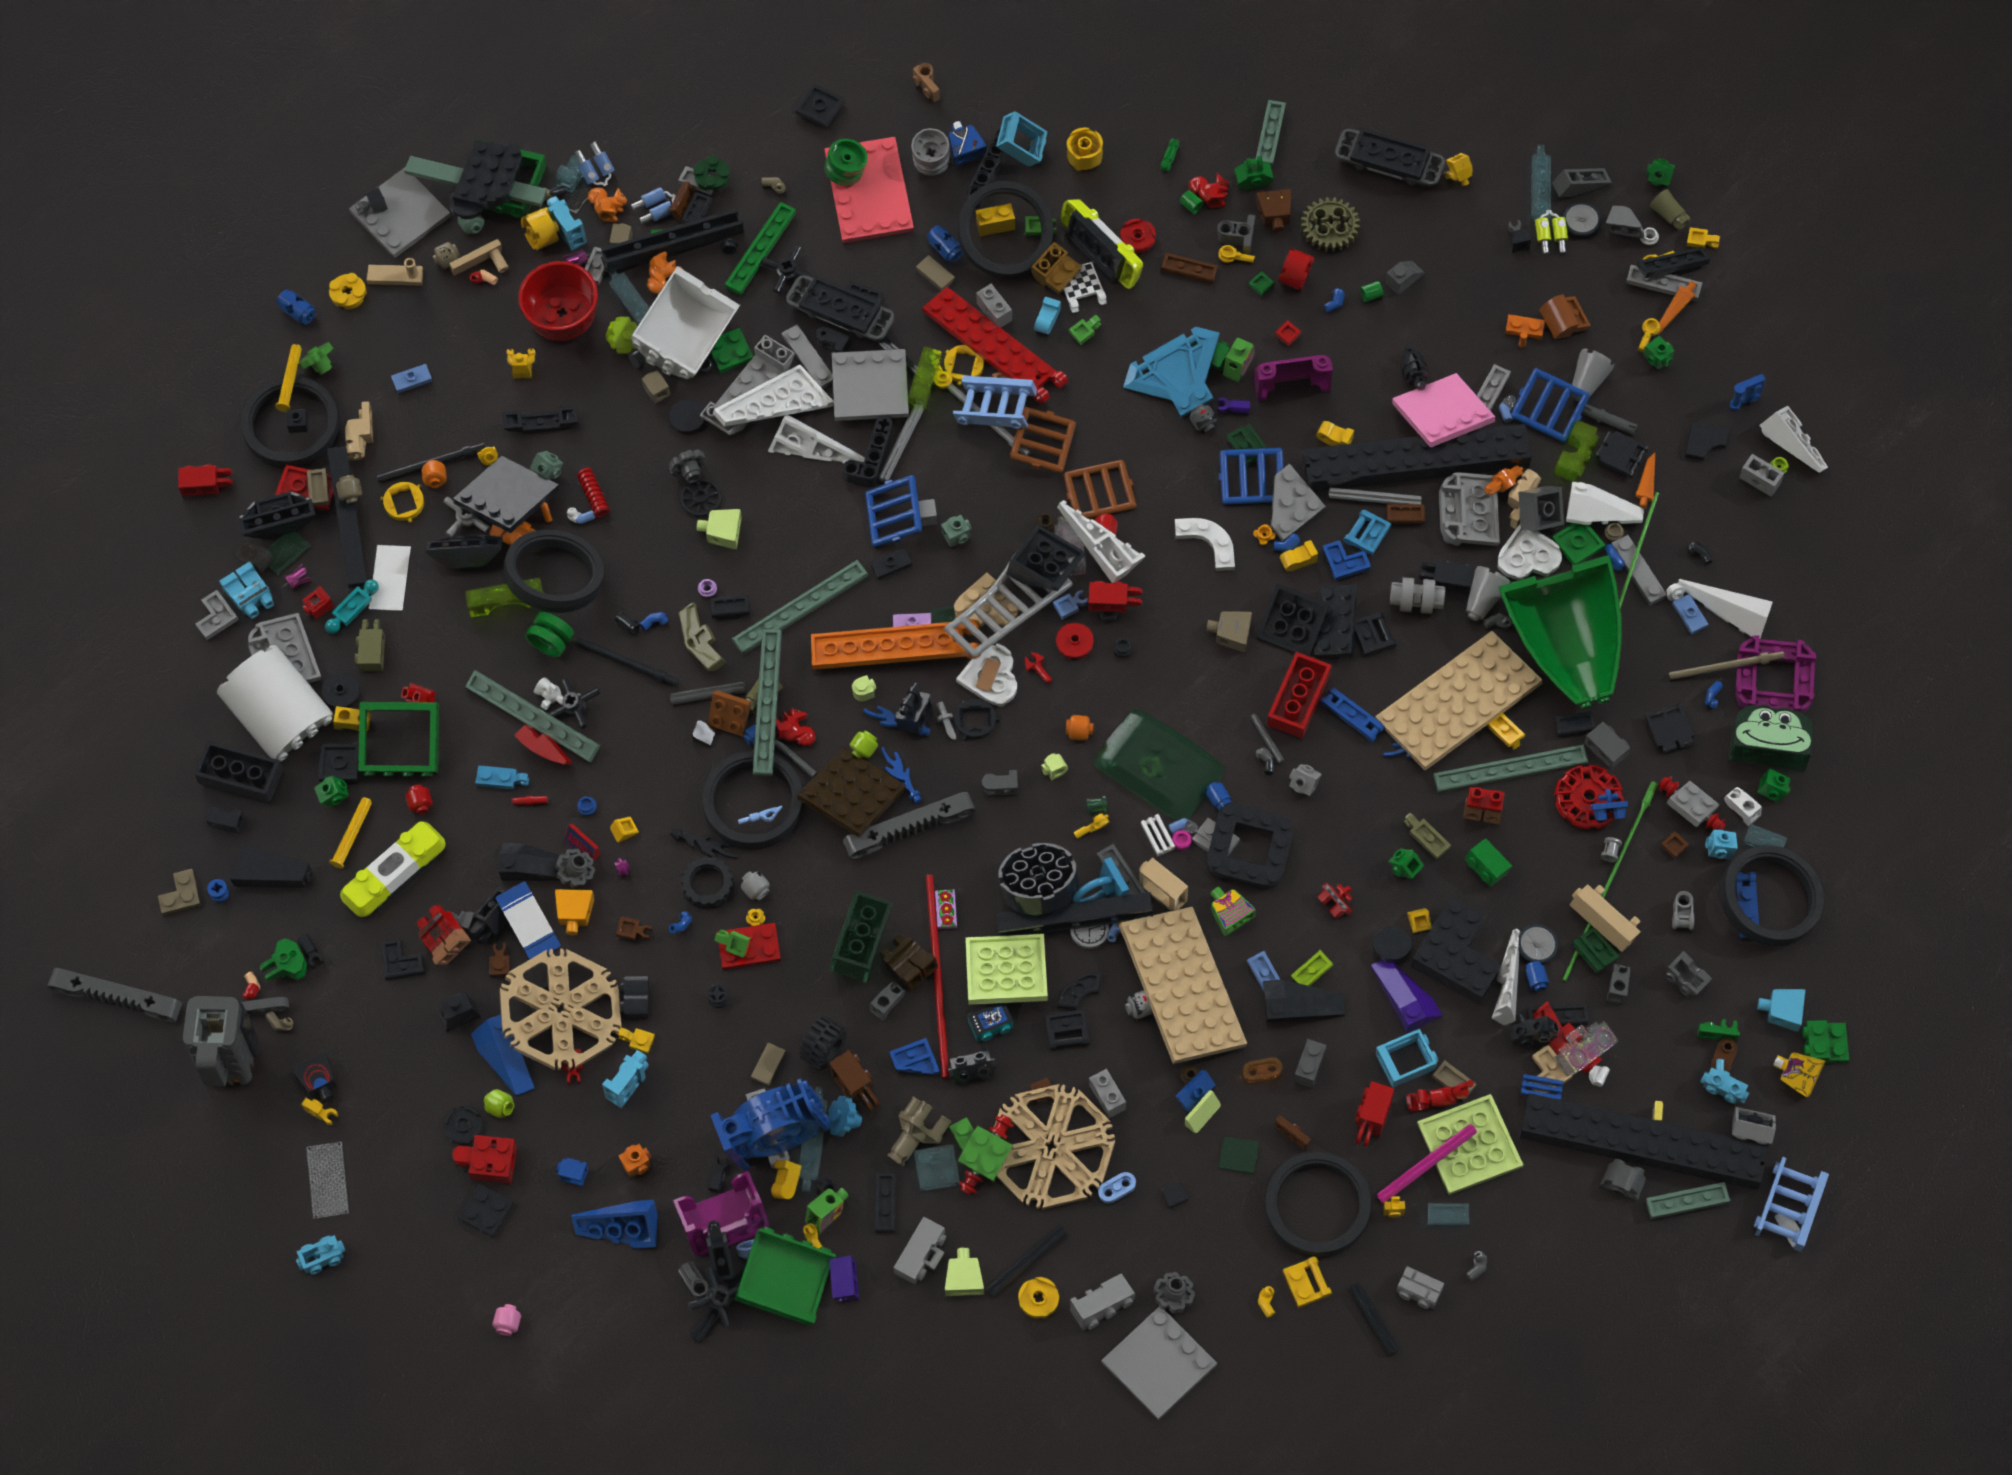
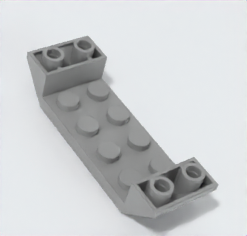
(769, 362)

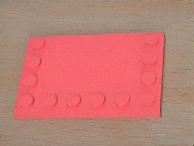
(879, 200)

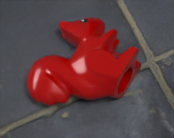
(1210, 193)
(790, 729)

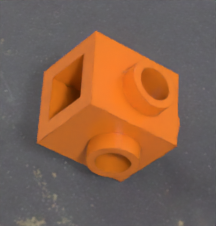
(635, 1160)

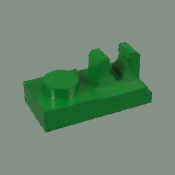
(1711, 1031)

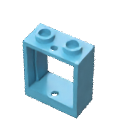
(1007, 133)
(1388, 1066)

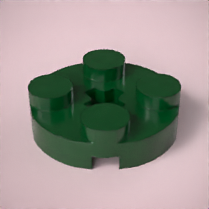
(708, 165)

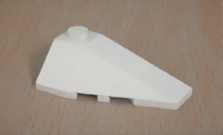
(1785, 431)
(1593, 504)

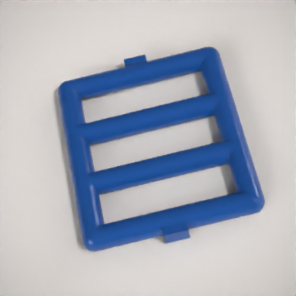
(1551, 381)
(1242, 454)
(872, 509)

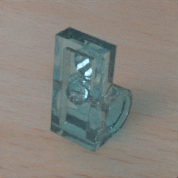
(569, 174)

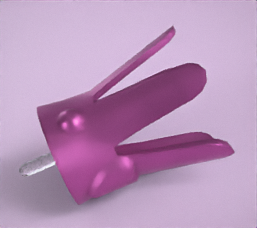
(580, 257)
(292, 579)

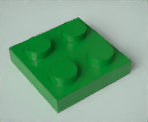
(731, 351)
(1578, 542)

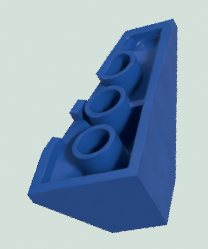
(501, 1057)
(625, 1223)

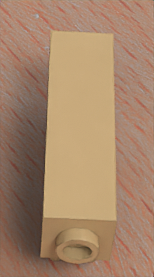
(1605, 917)

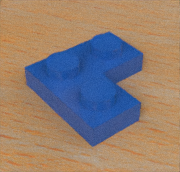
(1342, 565)

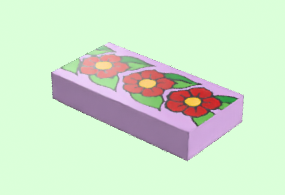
(946, 909)

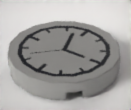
(1090, 937)

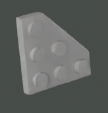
(1292, 503)

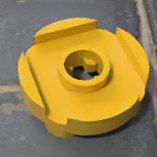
(344, 282)
(1038, 1309)

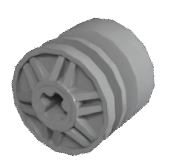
(927, 144)

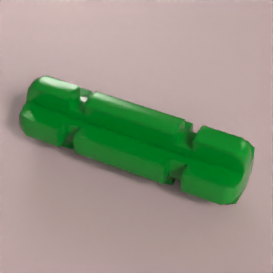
(1169, 155)

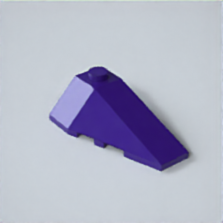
(1407, 998)

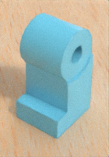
(1047, 315)

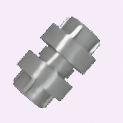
(1431, 597)

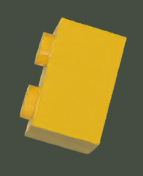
(995, 219)

